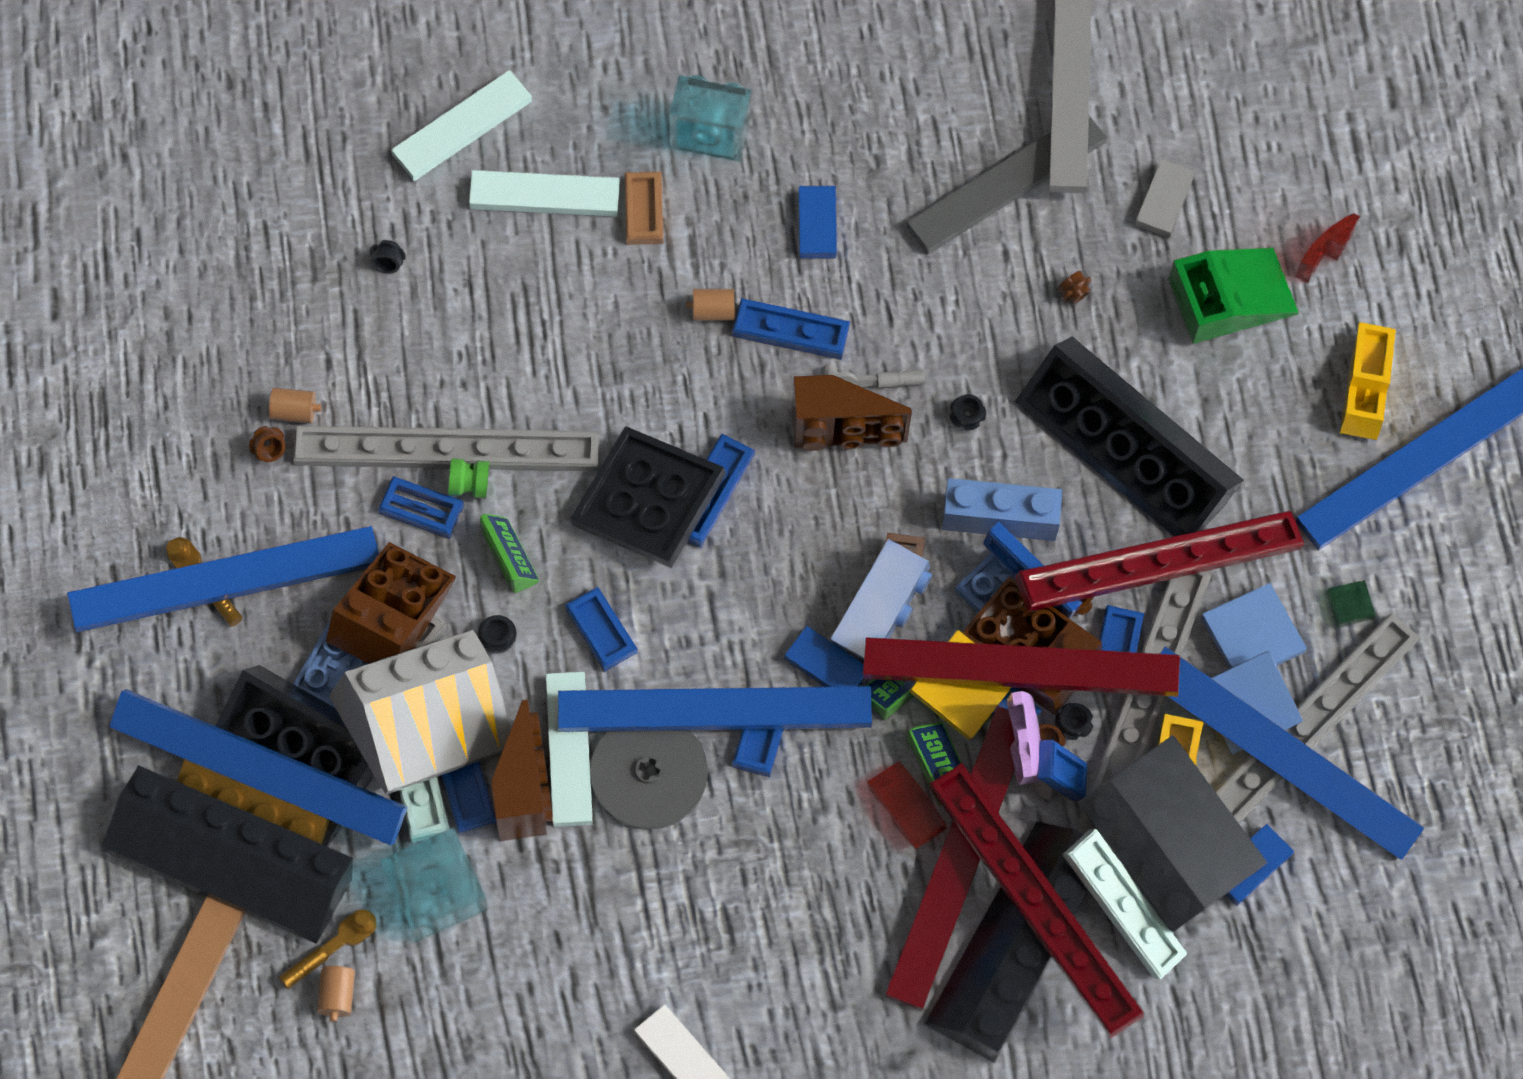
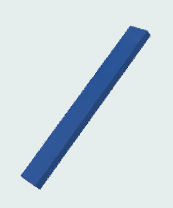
(1414, 463)
(222, 579)
(714, 709)
(1295, 760)
(258, 767)

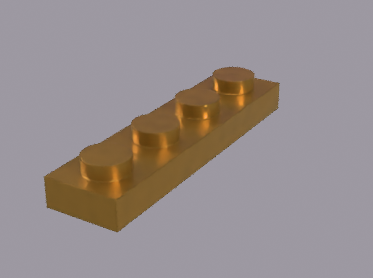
(253, 801)

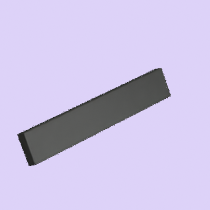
(989, 192)

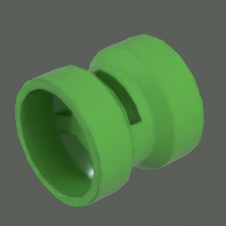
(468, 478)

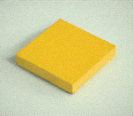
(960, 705)

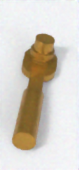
(183, 554)
(350, 932)

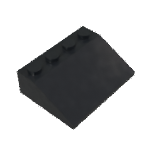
(296, 725)
(1172, 833)

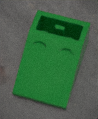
(1230, 291)

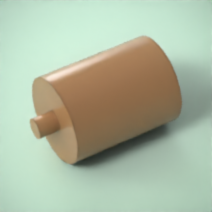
(712, 304)
(293, 405)
(335, 992)

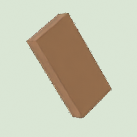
(643, 208)

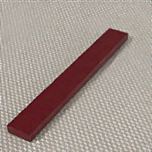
(1158, 561)
(1021, 666)
(951, 876)
(1037, 901)

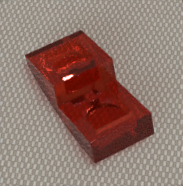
(1330, 243)
(907, 804)

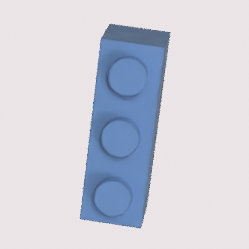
(1021, 509)
(883, 598)

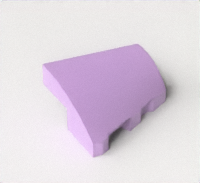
(1027, 737)

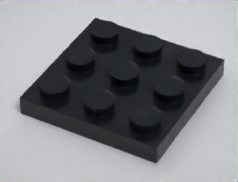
(648, 496)

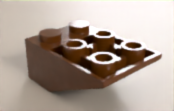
(844, 415)
(388, 606)
(1007, 622)
(517, 794)

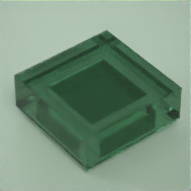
(1350, 603)

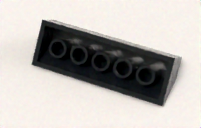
(1128, 439)
(228, 854)
(1005, 956)

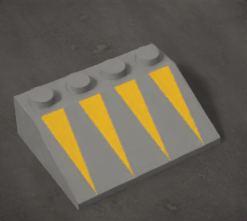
(424, 711)

